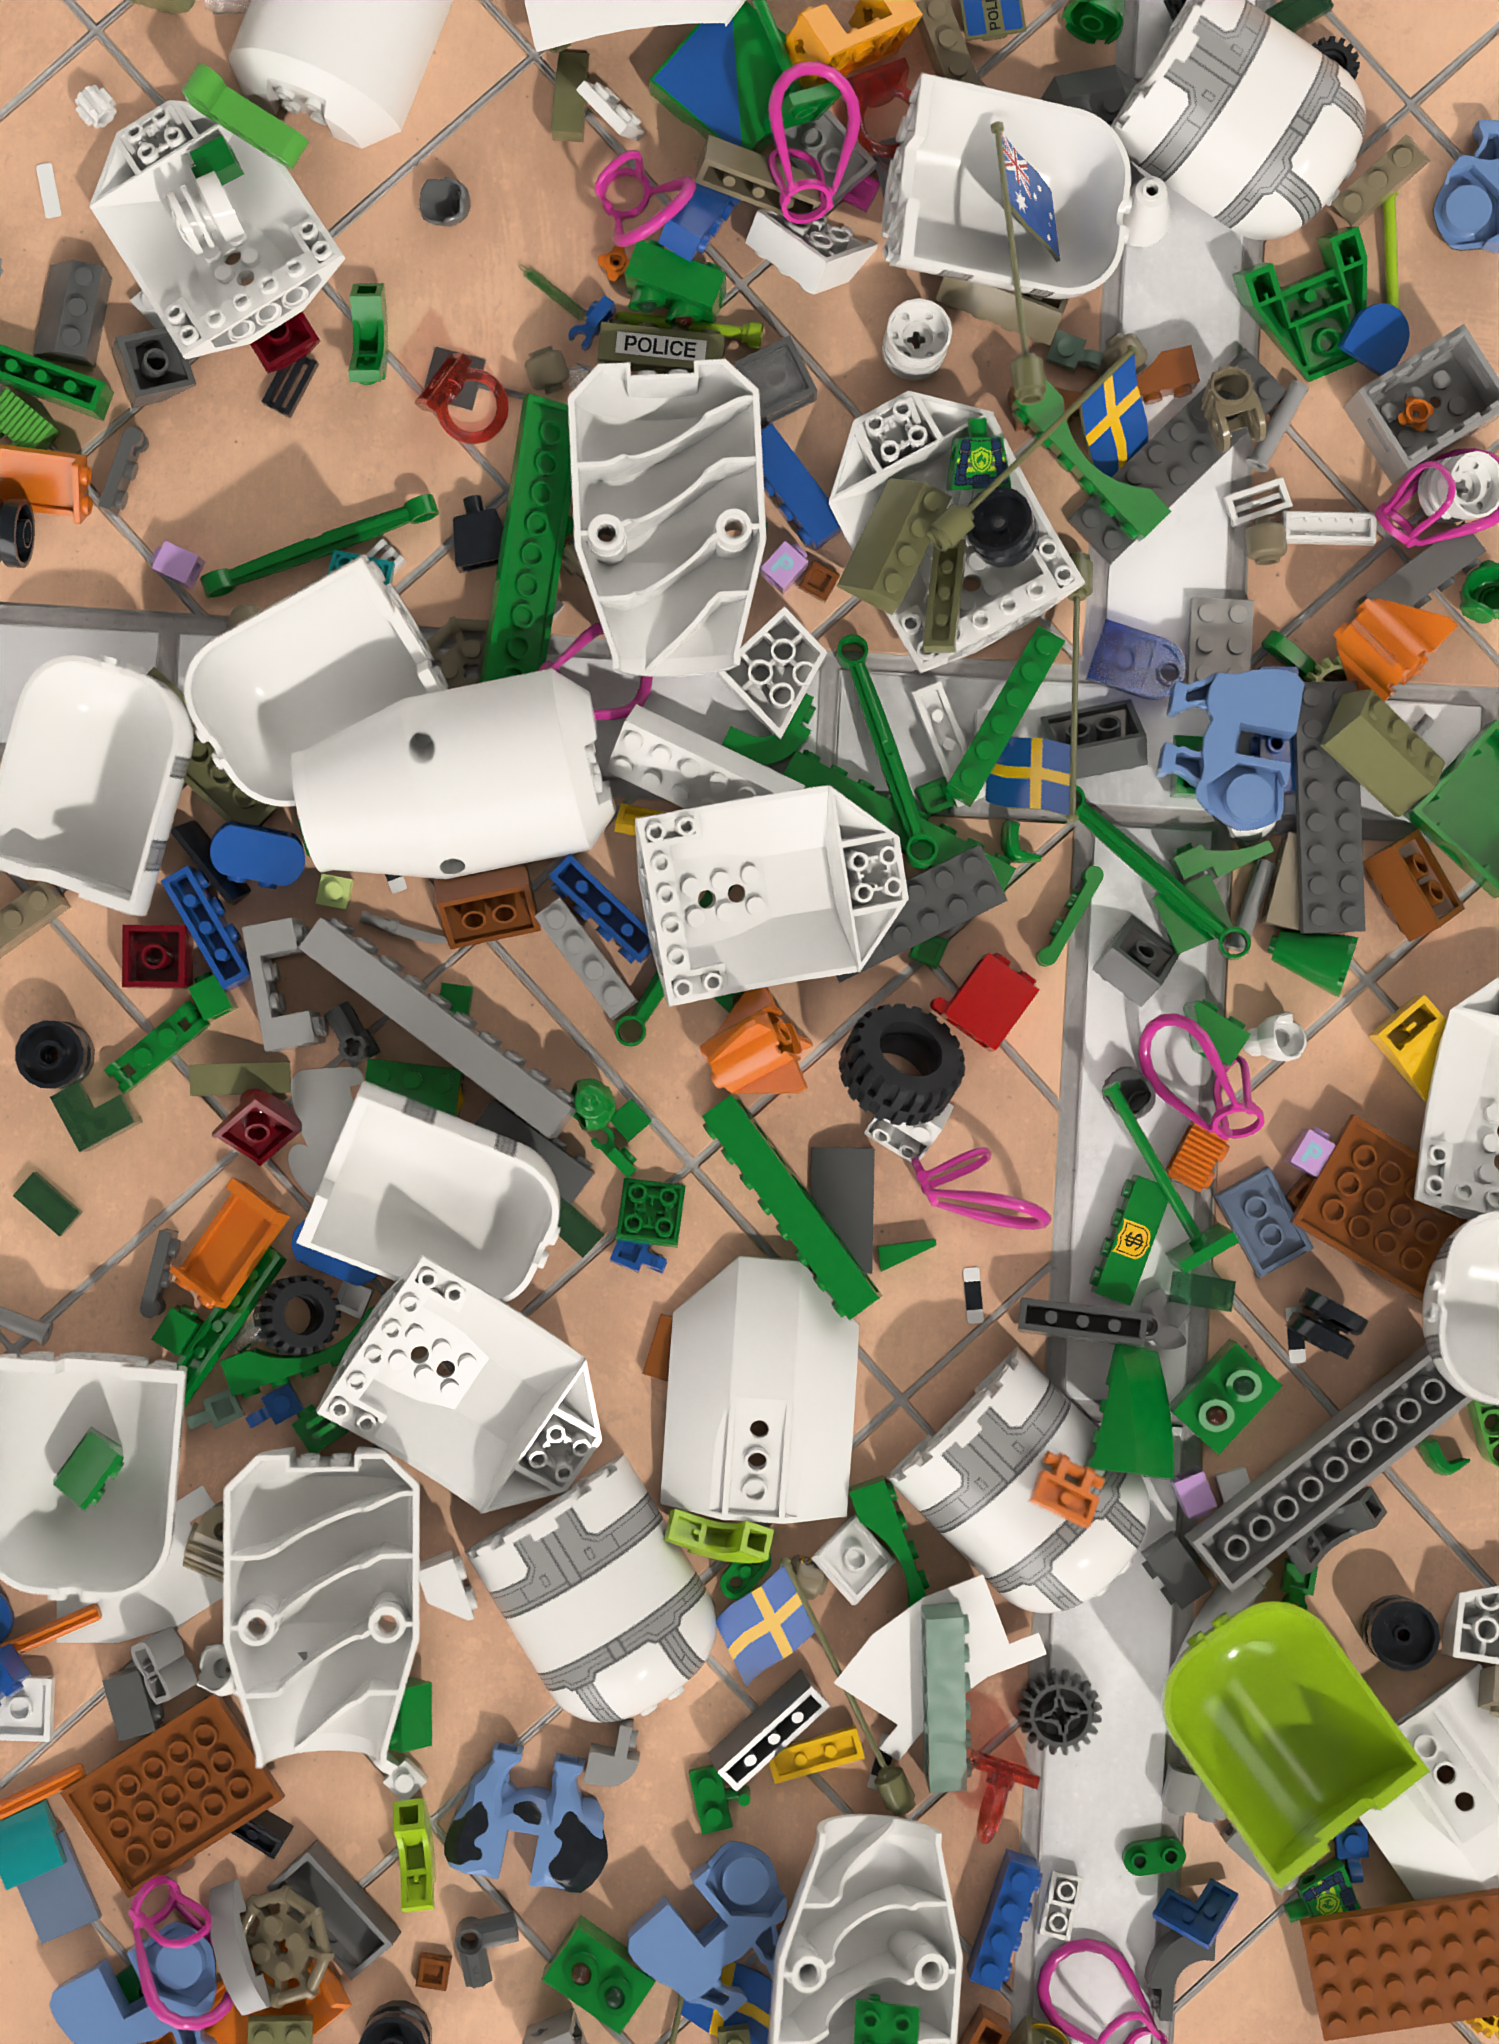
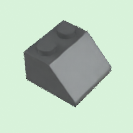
(151, 366)
(1136, 961)

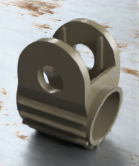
(1247, 405)
(206, 1545)

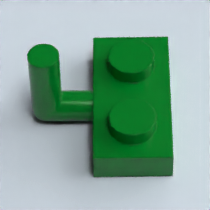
(713, 1798)

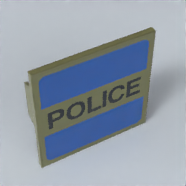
(992, 18)

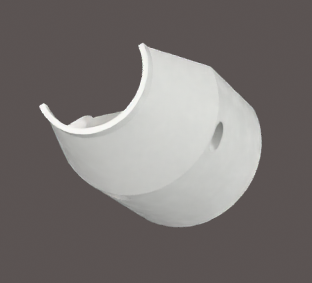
(338, 60)
(667, 475)
(486, 789)
(321, 1559)
(868, 1922)

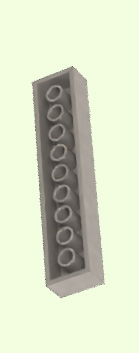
(438, 1027)
(1325, 1470)

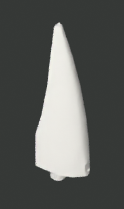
(1224, 1601)

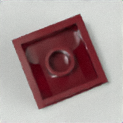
(286, 343)
(259, 1125)

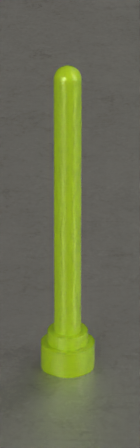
(1390, 249)
(749, 333)

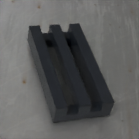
(298, 393)

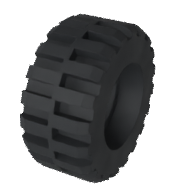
(884, 1088)

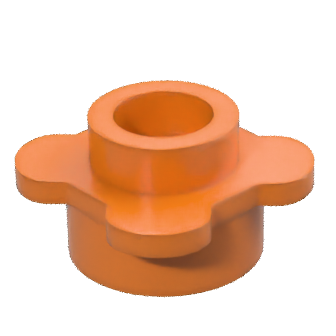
(614, 272)
(1420, 406)

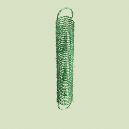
(553, 293)

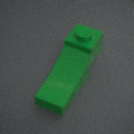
(1218, 863)

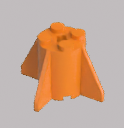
(1389, 644)
(756, 1049)

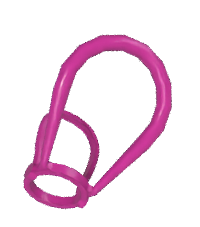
(776, 121)
(683, 184)
(1399, 499)
(609, 713)
(1221, 1079)
(1039, 1219)
(1128, 1975)
(146, 1979)

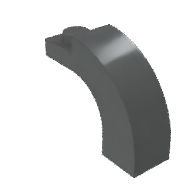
(1354, 1516)

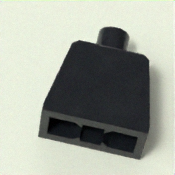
(477, 536)

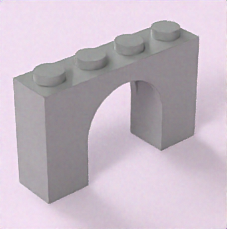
(586, 959)

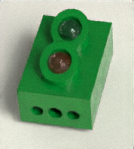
(669, 281)
(1224, 1396)
(598, 1975)

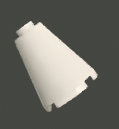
(1149, 212)

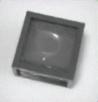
(781, 380)

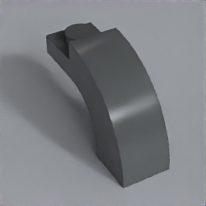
(1165, 1965)

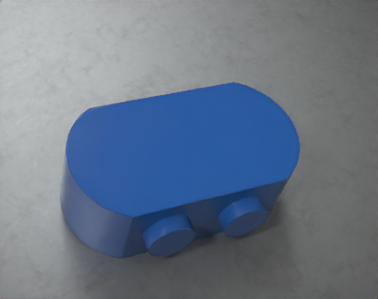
(257, 854)
(329, 1264)

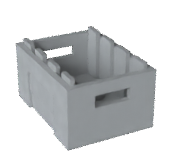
(1446, 370)

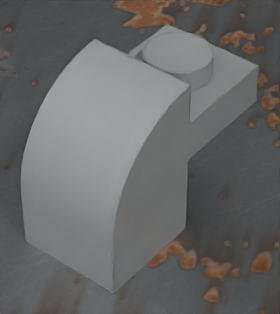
(612, 1765)

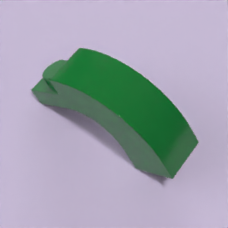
(369, 333)
(771, 750)

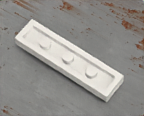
(942, 730)

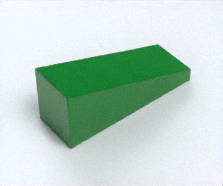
(893, 1254)

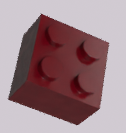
(157, 957)

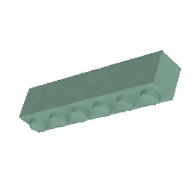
(944, 1697)

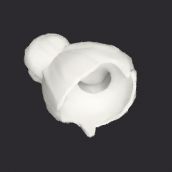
(1277, 1038)
(214, 1673)

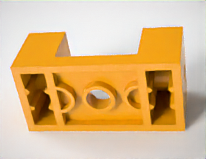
(876, 33)

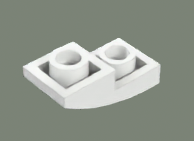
(1060, 1905)

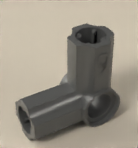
(355, 1041)
(473, 1954)

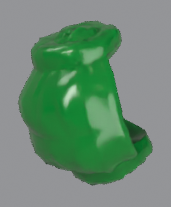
(1481, 593)
(593, 1104)

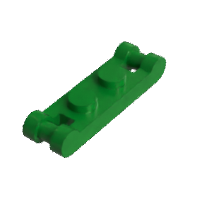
(1076, 906)
(157, 1047)

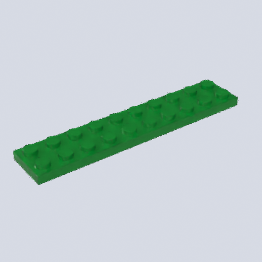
(530, 542)

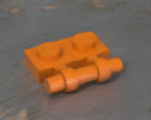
(1063, 1497)

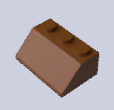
(1413, 885)
(487, 906)

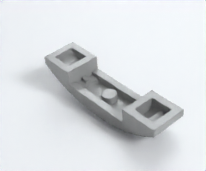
(231, 1949)

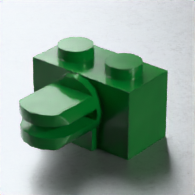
(316, 1430)

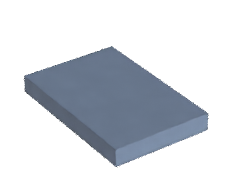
(1261, 1219)
(60, 1898)

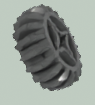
(1045, 1712)

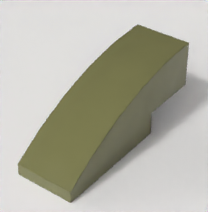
(568, 105)
(239, 1077)

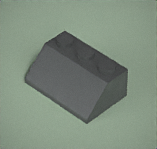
(73, 313)
(1107, 737)

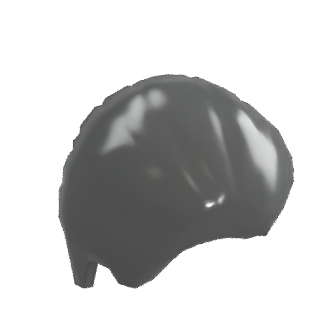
(444, 202)
(1135, 1089)

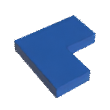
(1197, 1920)

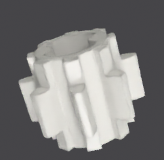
(95, 106)

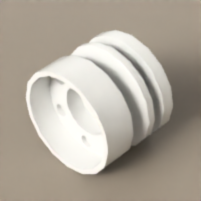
(204, 213)
(921, 323)
(1476, 487)

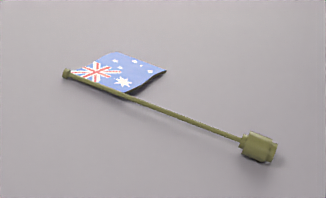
(1032, 204)

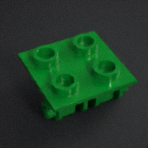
(885, 2022)

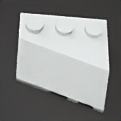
(811, 255)
(775, 671)
(1473, 1626)

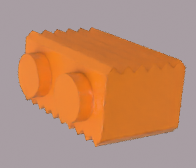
(1196, 1157)

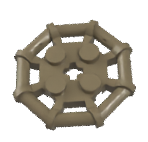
(462, 653)
(295, 1931)

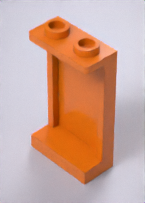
(47, 479)
(231, 1246)

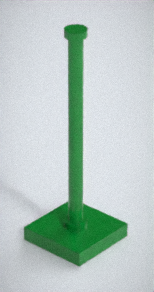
(800, 105)
(1201, 1245)

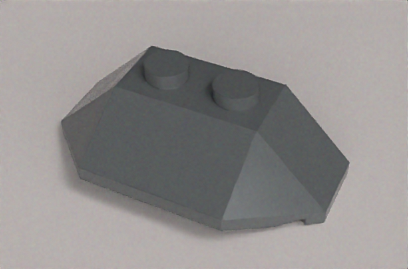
(1093, 90)

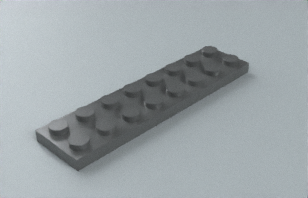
(1172, 460)
(1326, 821)

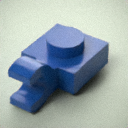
(596, 313)
(634, 1255)
(278, 1405)
(1352, 1845)

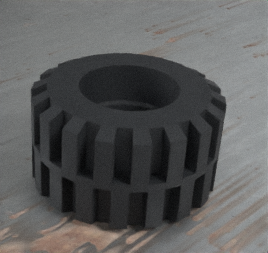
(322, 1315)

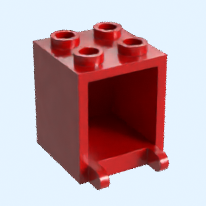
(988, 1001)

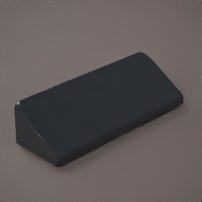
(197, 845)
(265, 1832)

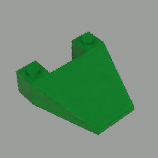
(1313, 312)

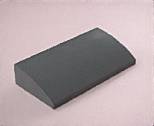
(845, 1194)
(352, 1920)

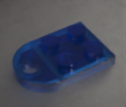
(1133, 661)

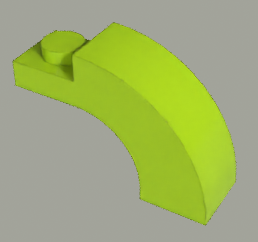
(719, 1540)
(416, 1854)

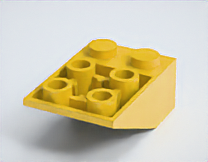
(1412, 1041)

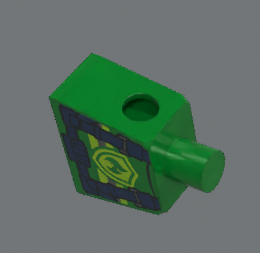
(976, 459)
(1322, 1892)

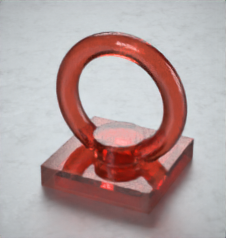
(876, 89)
(448, 384)
(1000, 1780)

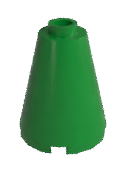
(1094, 19)
(1315, 957)

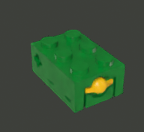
(425, 1084)

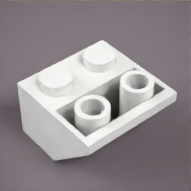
(908, 1140)
(444, 1585)

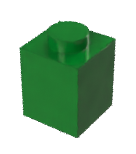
(216, 157)
(211, 998)
(178, 1329)

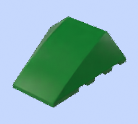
(1136, 1417)

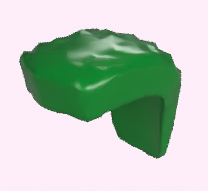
(1010, 844)
(1435, 1459)

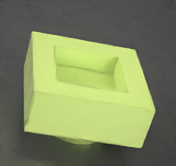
(334, 891)

